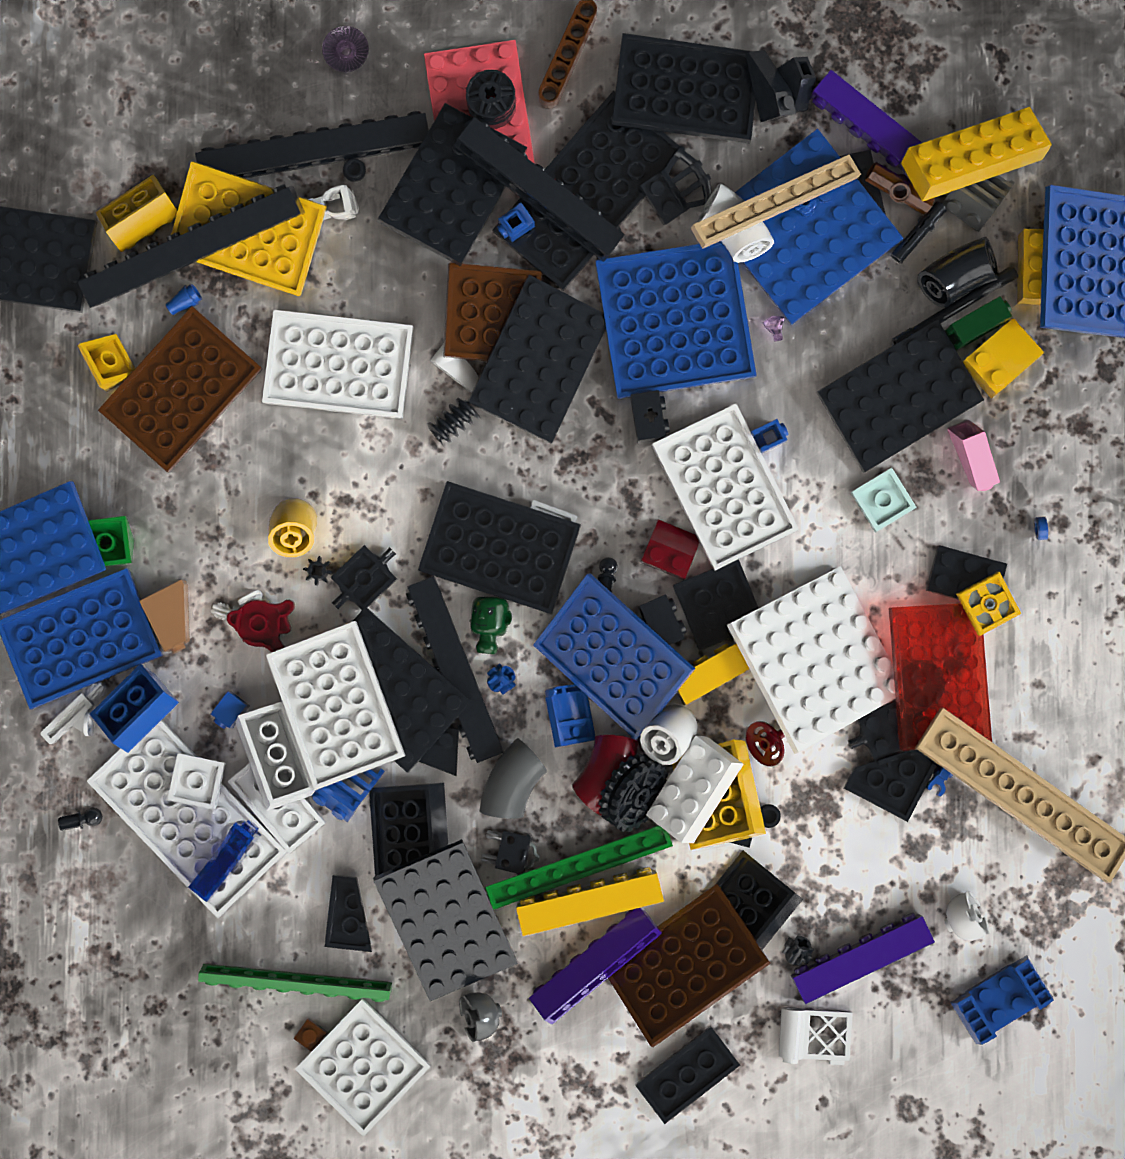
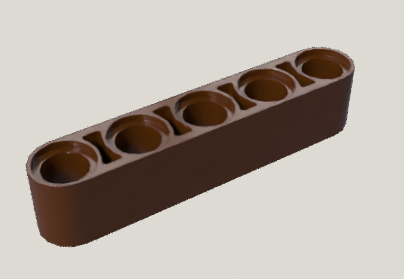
(571, 43)

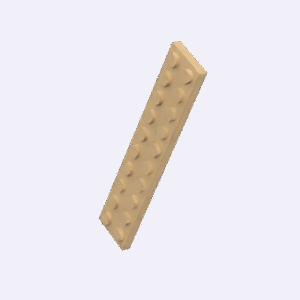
(1023, 795)

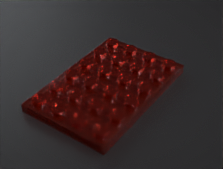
(935, 667)

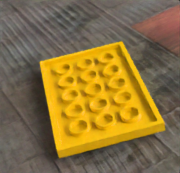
(273, 257)

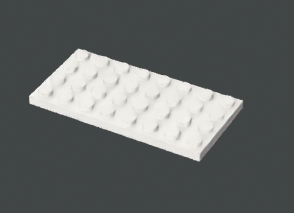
(180, 833)

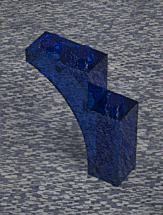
(225, 859)

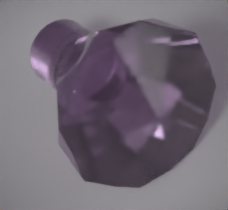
(774, 326)

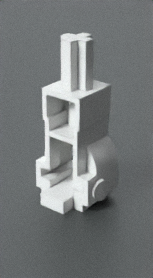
(349, 200)

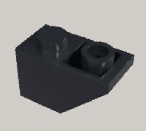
(800, 79)

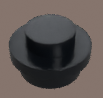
(354, 170)
(771, 815)

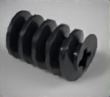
(452, 421)

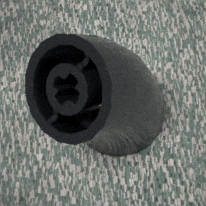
(959, 272)

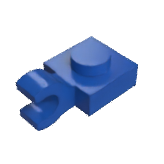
(938, 778)

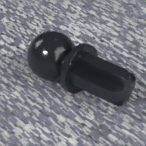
(608, 568)
(91, 817)

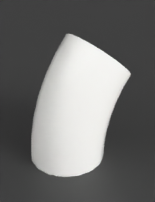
(742, 245)
(669, 734)

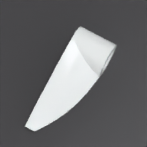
(457, 369)

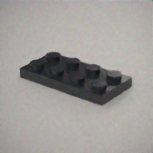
(687, 1074)

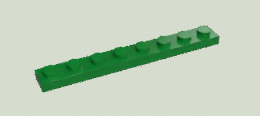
(578, 866)
(288, 981)

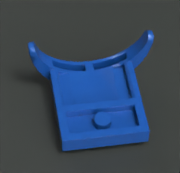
(569, 715)

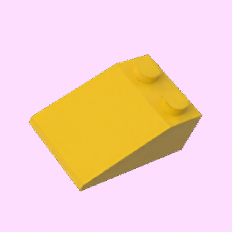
(1002, 358)

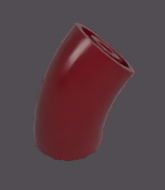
(604, 758)

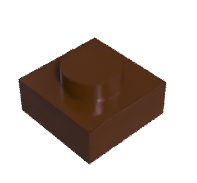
(310, 1034)

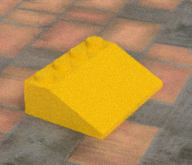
(739, 811)

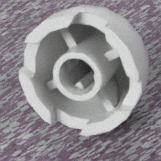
(965, 917)

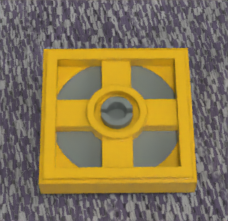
(988, 603)

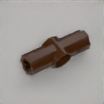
(887, 180)

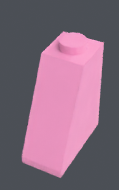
(974, 455)

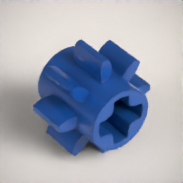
(501, 679)

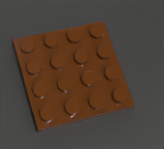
(478, 307)

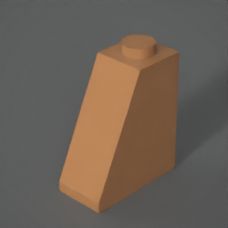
(169, 616)

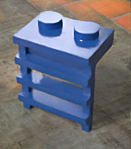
(343, 799)

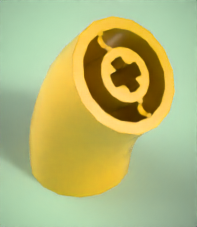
(292, 527)

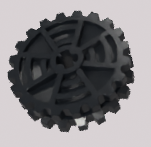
(632, 792)

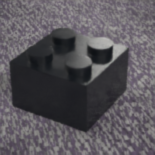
(661, 619)

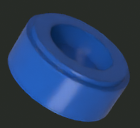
(1041, 528)

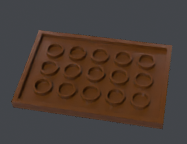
(180, 389)
(689, 966)

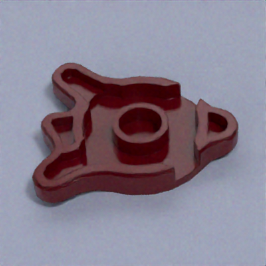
(262, 623)

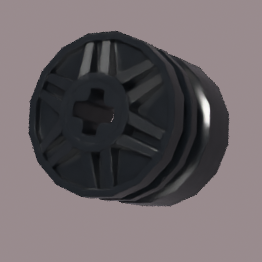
(496, 110)

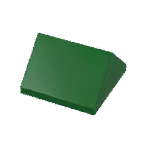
(113, 539)

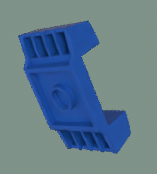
(1001, 999)

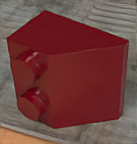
(670, 550)

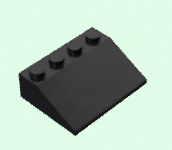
(407, 823)
(758, 897)

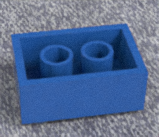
(134, 708)

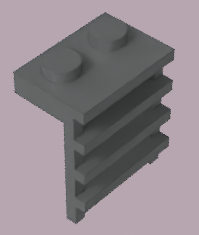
(975, 204)

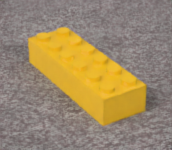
(976, 153)
(589, 902)

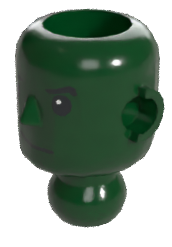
(489, 619)

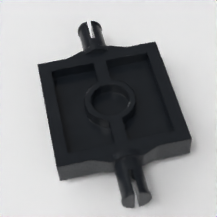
(363, 578)
(879, 732)

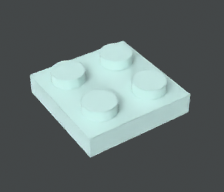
(883, 500)

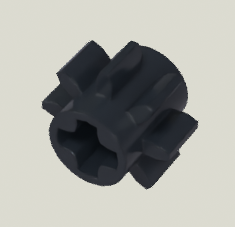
(311, 570)
(798, 950)

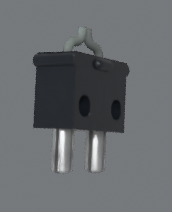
(515, 853)

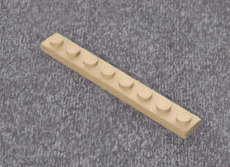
(775, 201)

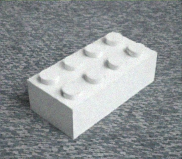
(274, 755)
(694, 789)

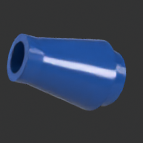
(184, 299)

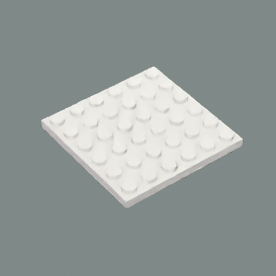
(816, 659)

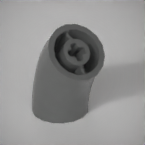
(511, 782)

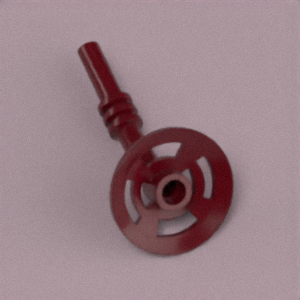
(766, 743)

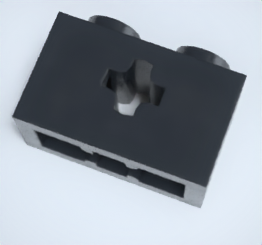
(641, 405)

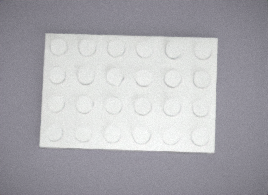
(337, 364)
(725, 487)
(335, 705)

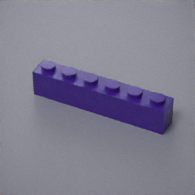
(864, 119)
(862, 958)
(594, 965)

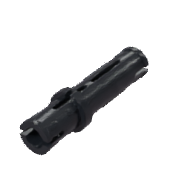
(924, 225)

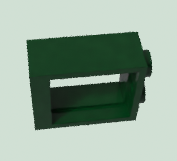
(979, 323)

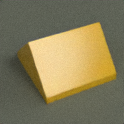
(107, 361)

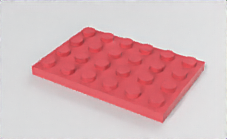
(453, 68)

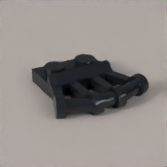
(664, 194)

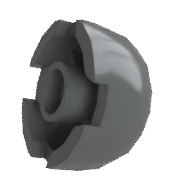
(480, 1014)

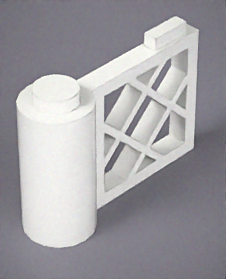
(795, 1035)

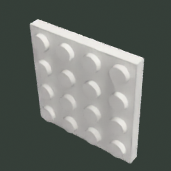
(363, 1067)

